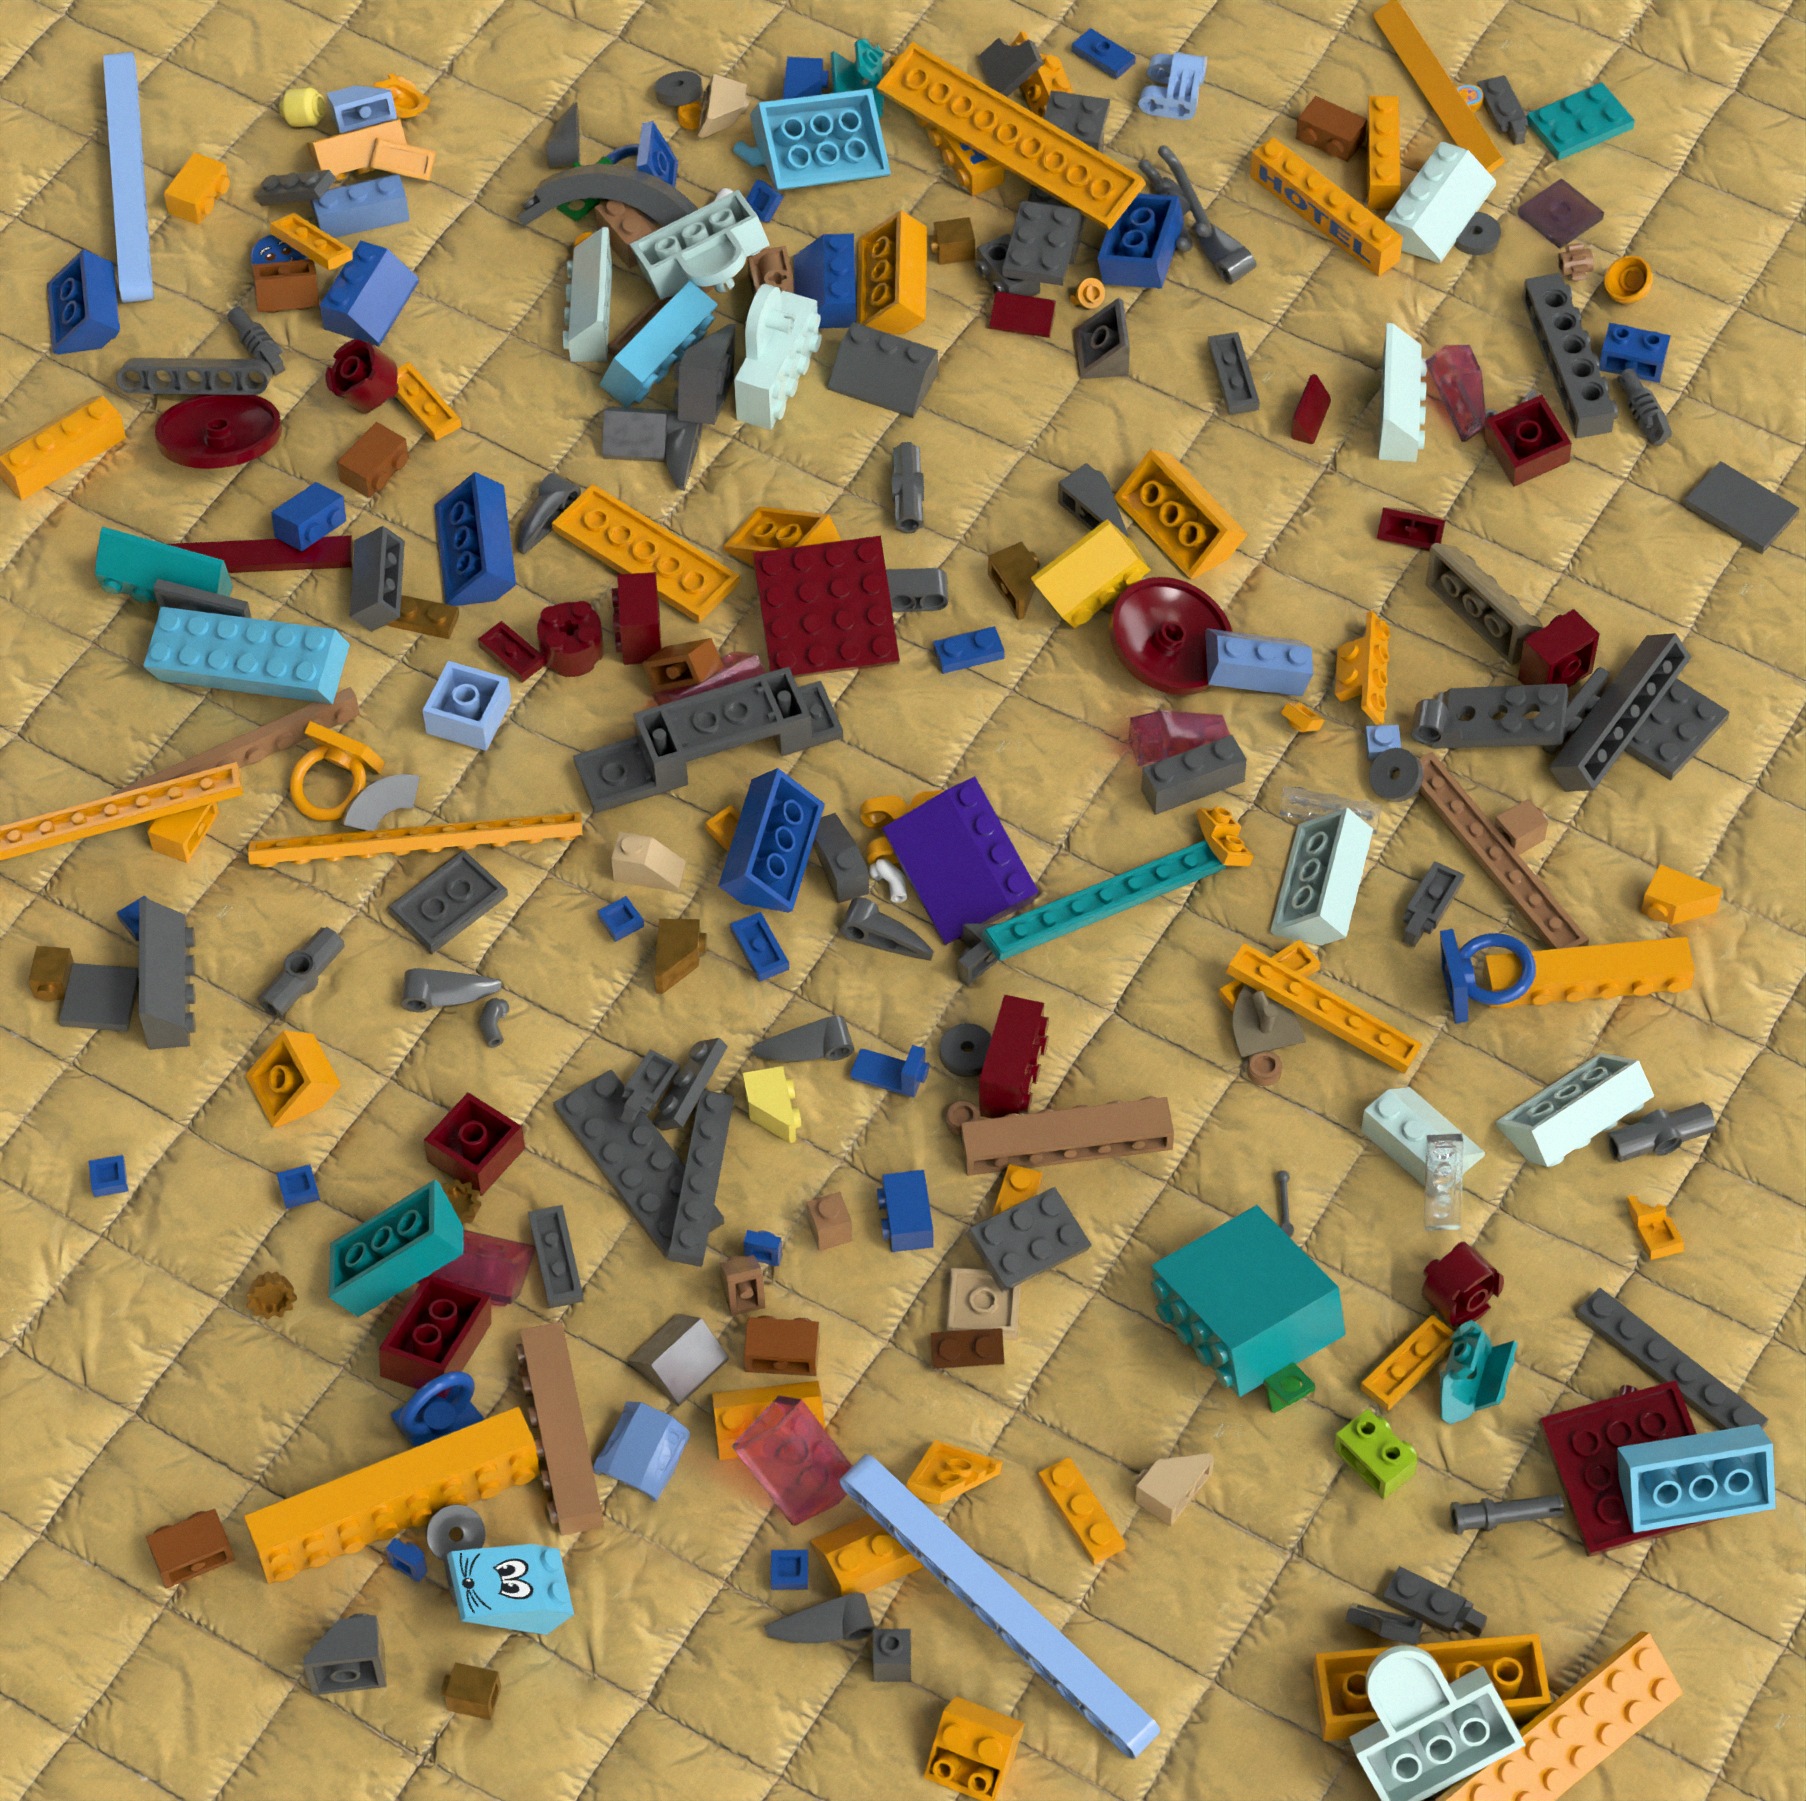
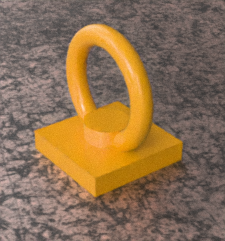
(341, 752)

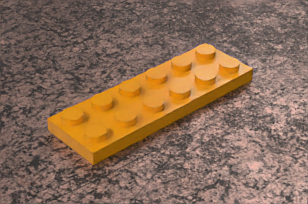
(639, 545)

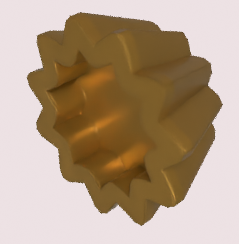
(463, 1200)
(270, 1295)

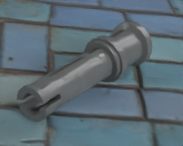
(1488, 1513)

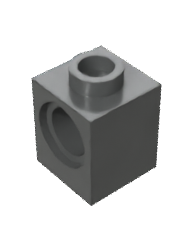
(892, 1655)

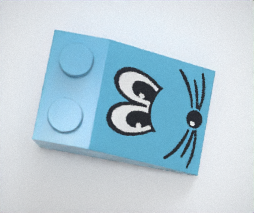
(511, 1587)

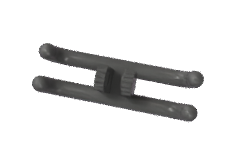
(1183, 189)

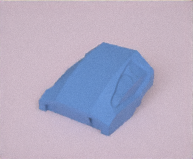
(643, 1449)

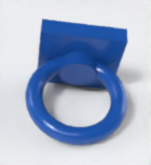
(652, 154)
(1460, 976)
(432, 1417)

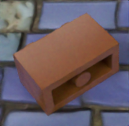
(1331, 128)
(285, 285)
(373, 460)
(683, 665)
(782, 1346)
(190, 1547)

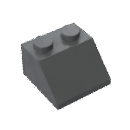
(347, 1657)

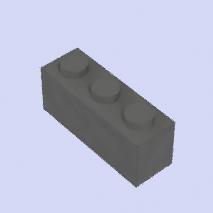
(377, 578)
(1193, 774)

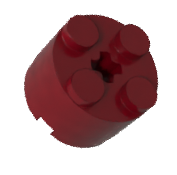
(362, 376)
(570, 638)
(1461, 1284)

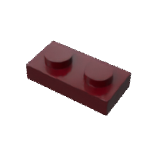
(511, 651)

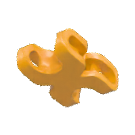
(882, 811)

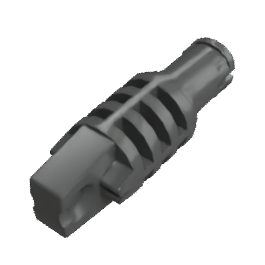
(256, 340)
(1645, 408)

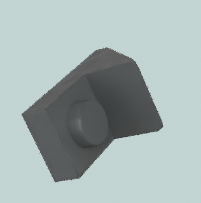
(977, 957)

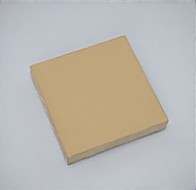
(979, 1303)

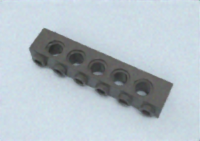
(1569, 355)

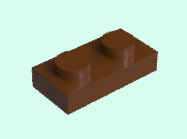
(967, 1348)

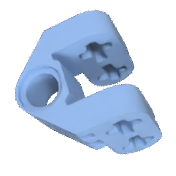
(1183, 75)

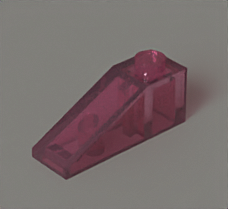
(1460, 387)
(1169, 733)

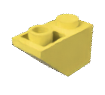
(769, 1102)

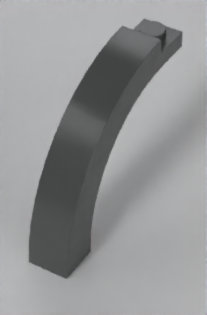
(608, 182)

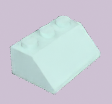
(1400, 1126)

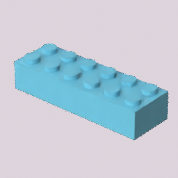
(246, 655)

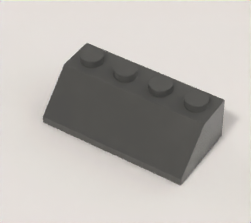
(165, 976)

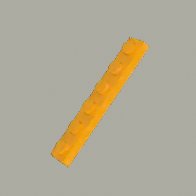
(1324, 1008)

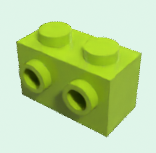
(1376, 1453)

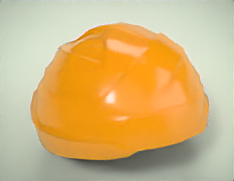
(1628, 279)

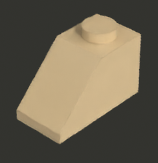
(721, 105)
(646, 863)
(1172, 1484)

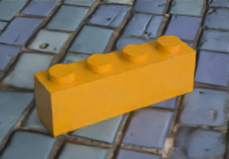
(1383, 152)

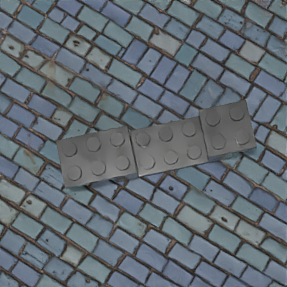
(1045, 229)
(704, 726)

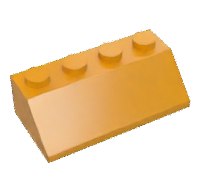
(892, 275)
(61, 446)
(1179, 514)

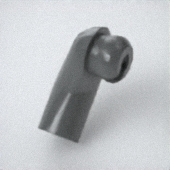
(492, 1011)

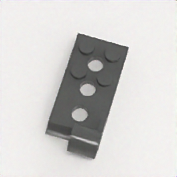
(1440, 726)

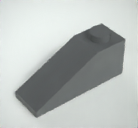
(1090, 498)
(841, 859)

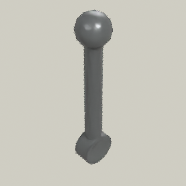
(1283, 1177)

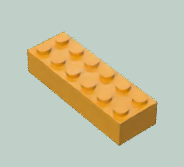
(1511, 1663)

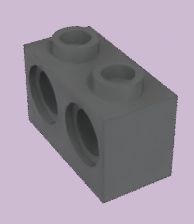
(990, 266)

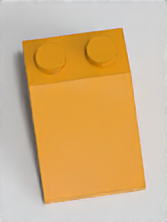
(780, 529)

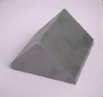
(1104, 343)
(635, 434)
(680, 1357)

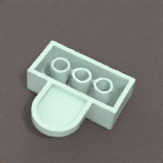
(701, 247)
(779, 345)
(1429, 1728)

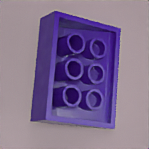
(960, 860)

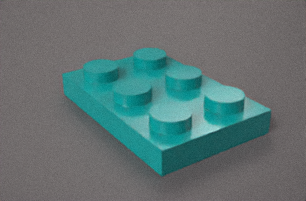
(1580, 121)

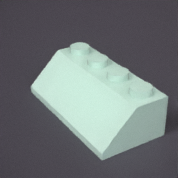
(1440, 202)
(590, 299)
(1401, 397)
(1322, 878)
(1576, 1108)

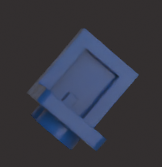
(890, 1072)

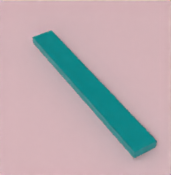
(1101, 900)

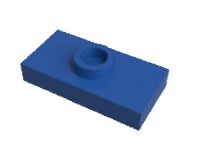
(1103, 53)

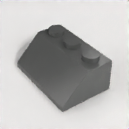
(883, 370)

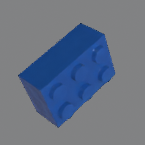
(1142, 242)

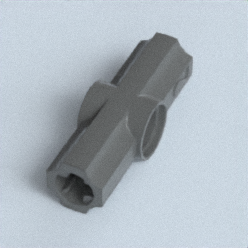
(907, 487)
(289, 983)
(1661, 1132)

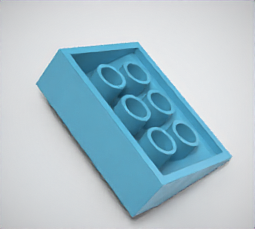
(820, 139)

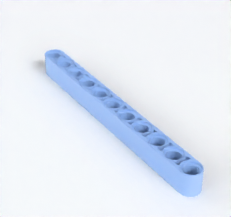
(128, 178)
(1000, 1606)

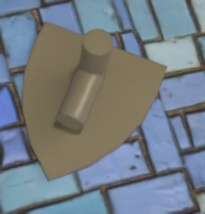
(1263, 1024)

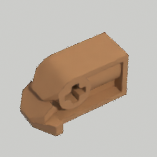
(772, 268)

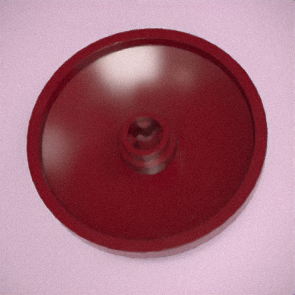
(218, 430)
(1161, 633)

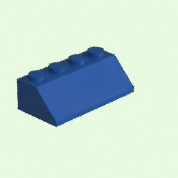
(475, 542)
(771, 843)

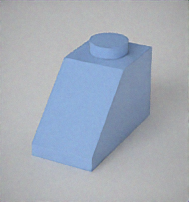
(360, 107)

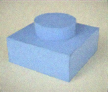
(1381, 738)

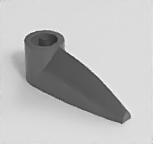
(565, 140)
(1227, 255)
(681, 448)
(554, 498)
(874, 929)
(443, 988)
(820, 1039)
(831, 1621)

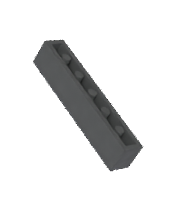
(1620, 712)

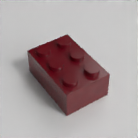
(1013, 1058)
(435, 1333)

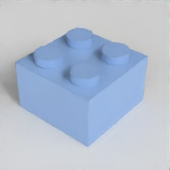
(467, 705)

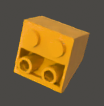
(973, 1749)

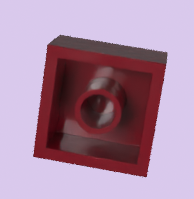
(1527, 440)
(636, 617)
(1559, 652)
(474, 1143)

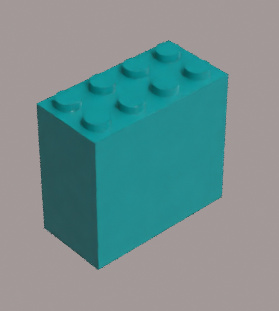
(1247, 1300)

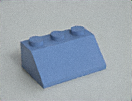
(361, 206)
(1258, 662)

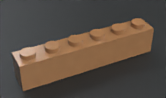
(1067, 1135)
(561, 1429)

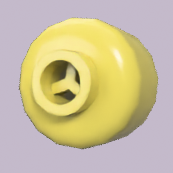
(302, 107)

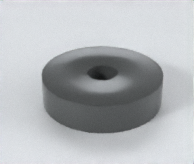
(678, 88)
(1485, 241)
(1382, 774)
(961, 1037)
(447, 1518)

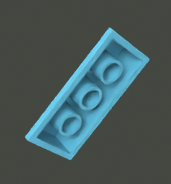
(1697, 1477)

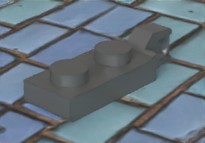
(1504, 108)
(1431, 901)
(647, 1085)
(1433, 1604)

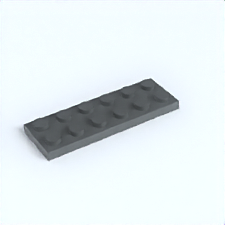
(629, 1156)

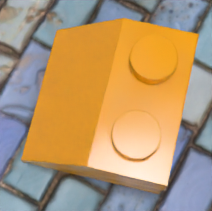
(292, 1078)

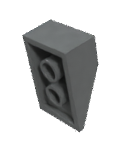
(705, 377)

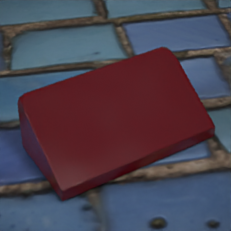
(1023, 314)
(1310, 411)

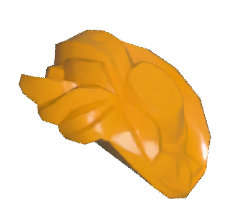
(406, 98)

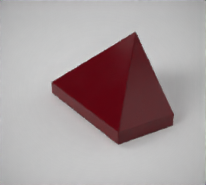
(1410, 527)

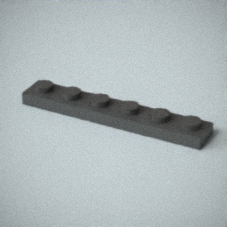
(701, 1178)
(1667, 1363)

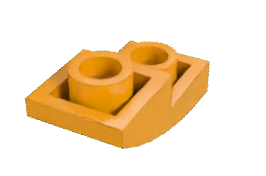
(1222, 836)

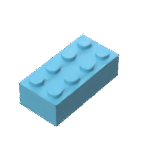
(659, 345)

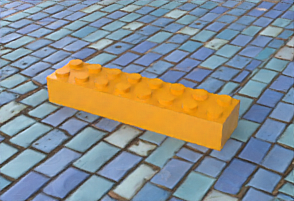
(392, 1495)

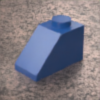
(804, 77)

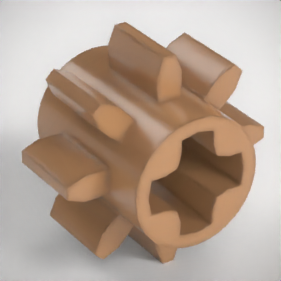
(1575, 262)

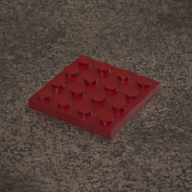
(826, 607)
(1586, 1459)

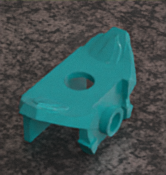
(868, 65)
(1491, 1366)

